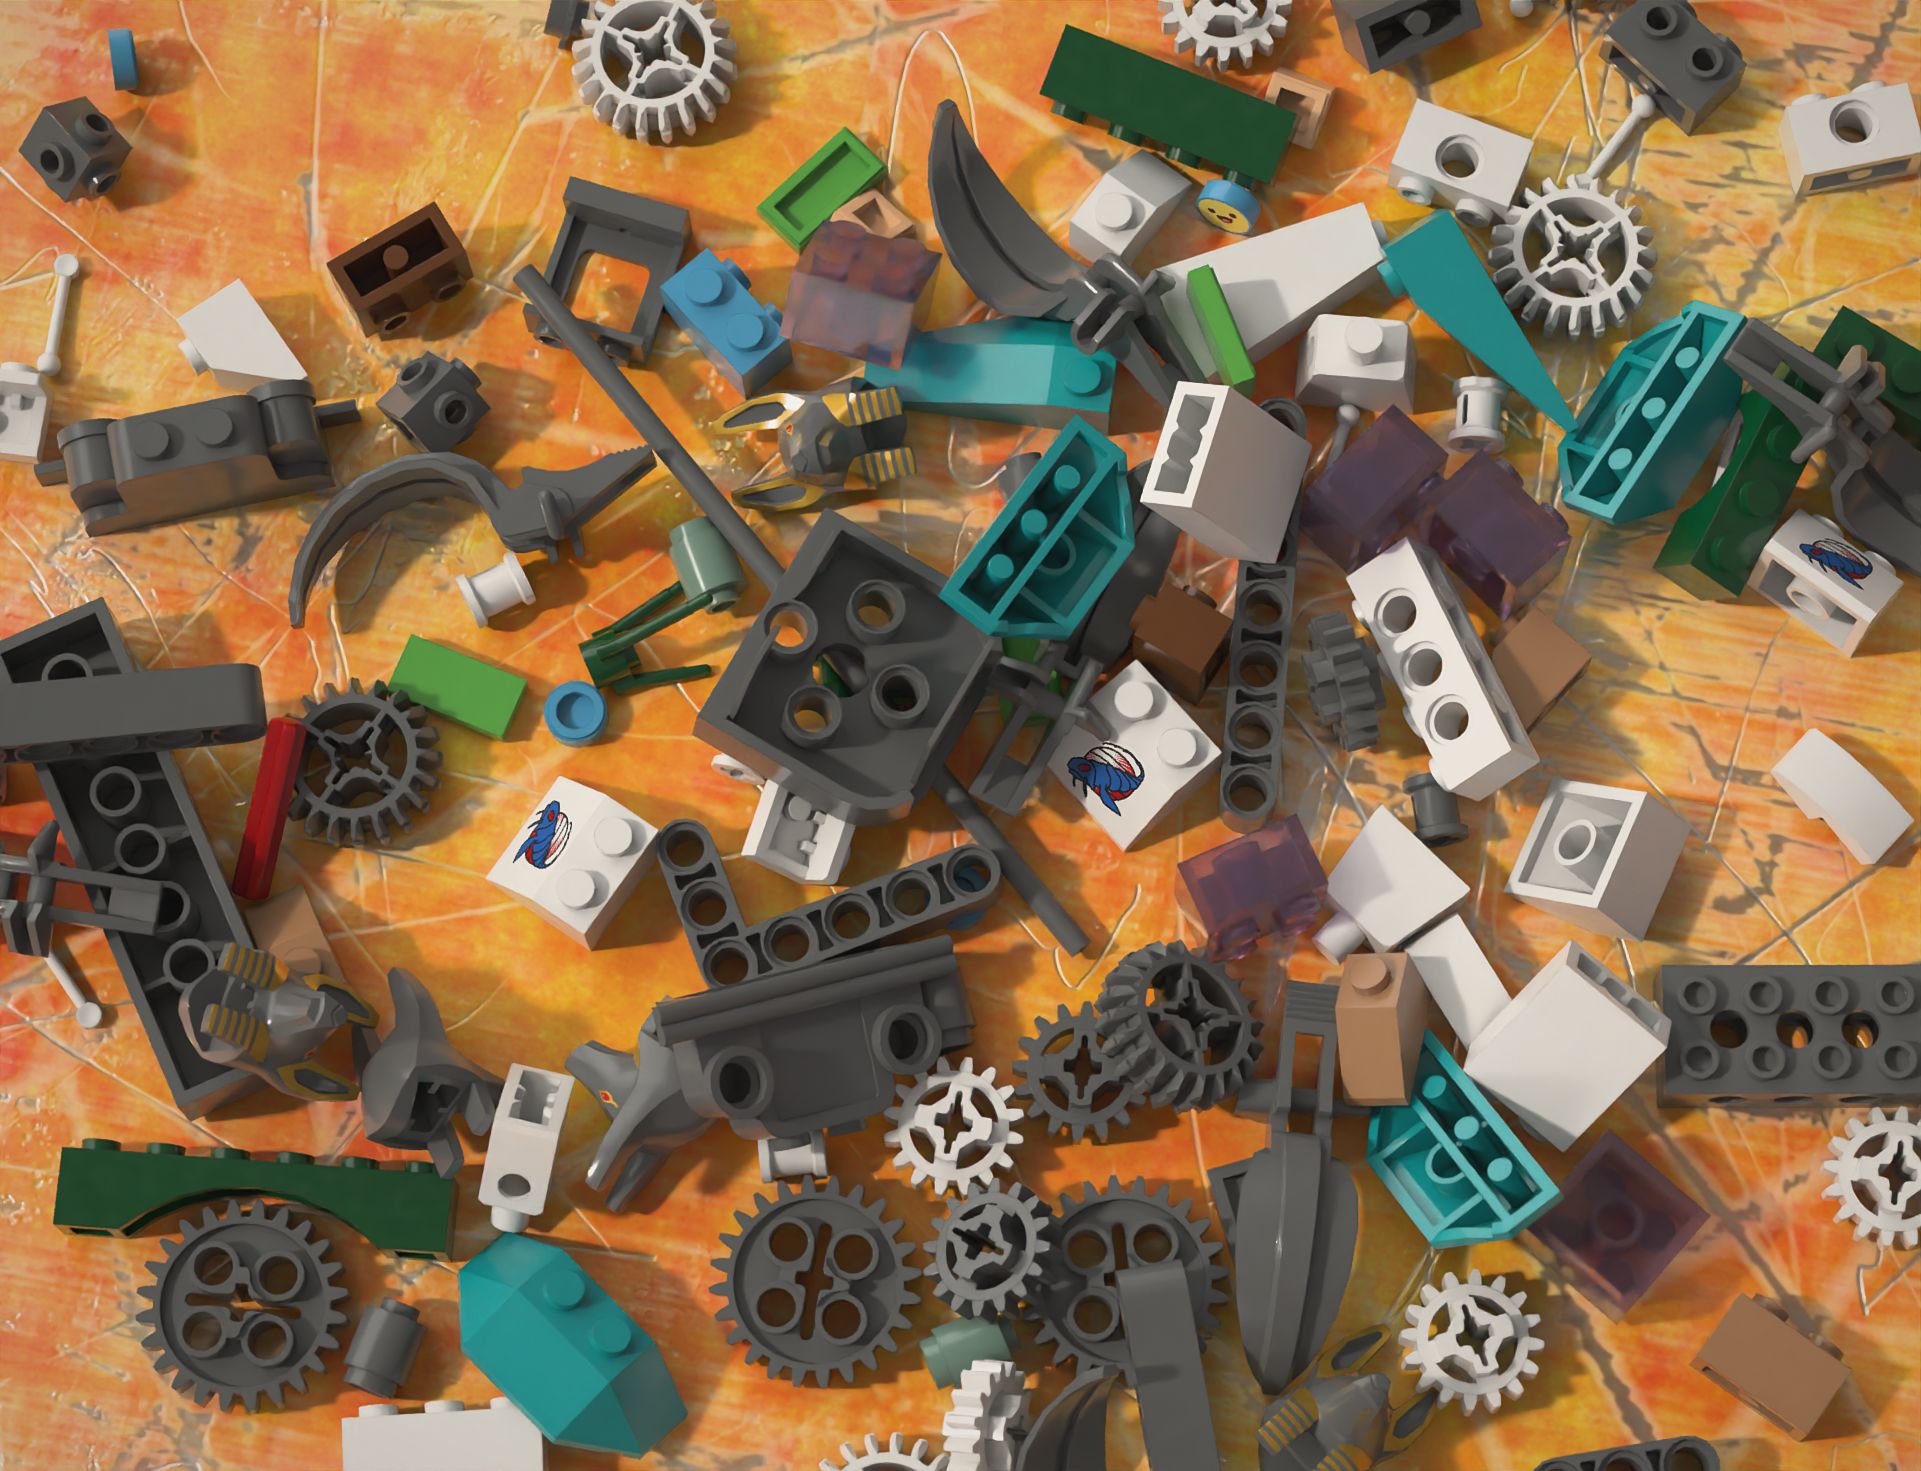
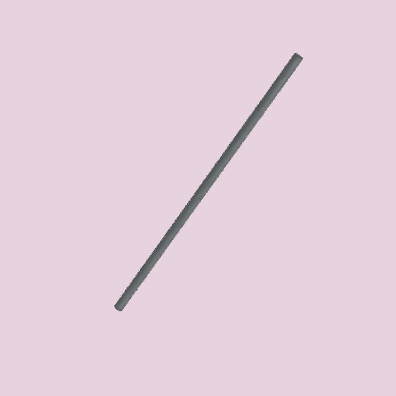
(770, 573)

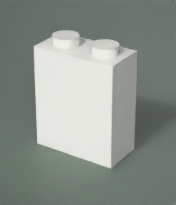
(1226, 472)
(1567, 1046)

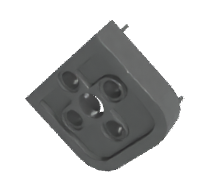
(869, 758)

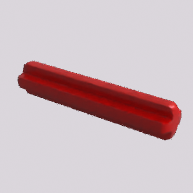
(269, 808)

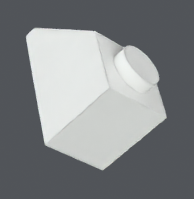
(1127, 208)
(236, 342)

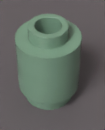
(707, 564)
(963, 1341)

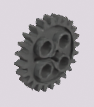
(756, 1272)
(1079, 1285)
(232, 1364)

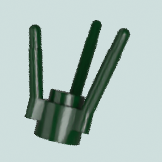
(612, 649)

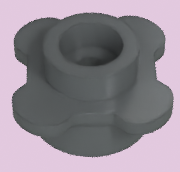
(565, 18)

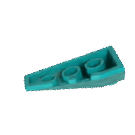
(1450, 287)
(1005, 373)

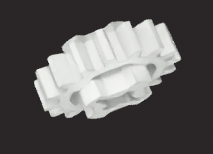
(1224, 30)
(983, 1133)
(1864, 1173)
(1496, 1331)
(988, 1418)

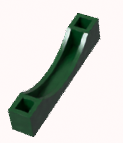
(125, 1192)

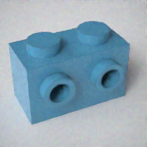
(727, 322)

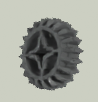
(370, 742)
(1166, 1041)

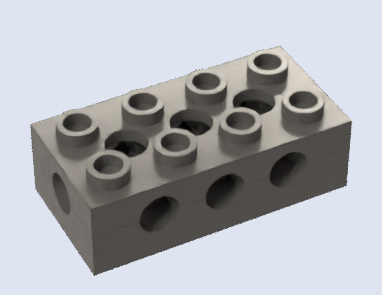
(1813, 1001)

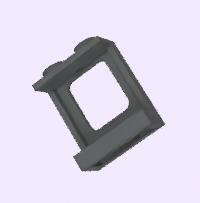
(625, 229)

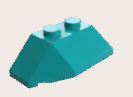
(1653, 418)
(1050, 542)
(1456, 1159)
(564, 1349)

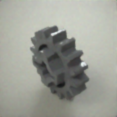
(1343, 681)
(1055, 1073)
(985, 1282)

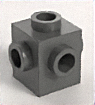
(75, 149)
(434, 403)

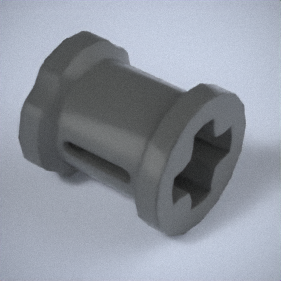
(1434, 812)

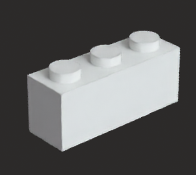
(443, 1439)

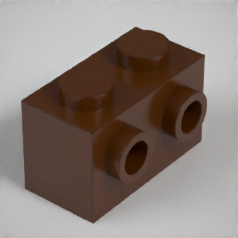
(401, 271)
(1181, 640)

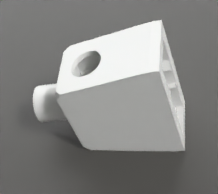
(1357, 364)
(1386, 891)
(524, 1145)

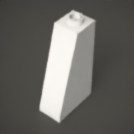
(1281, 281)

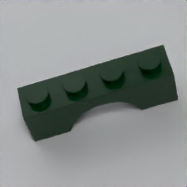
(1727, 529)

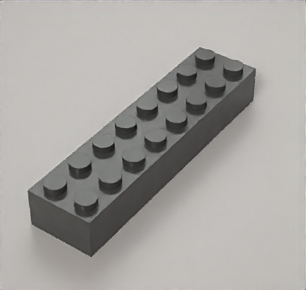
(140, 822)

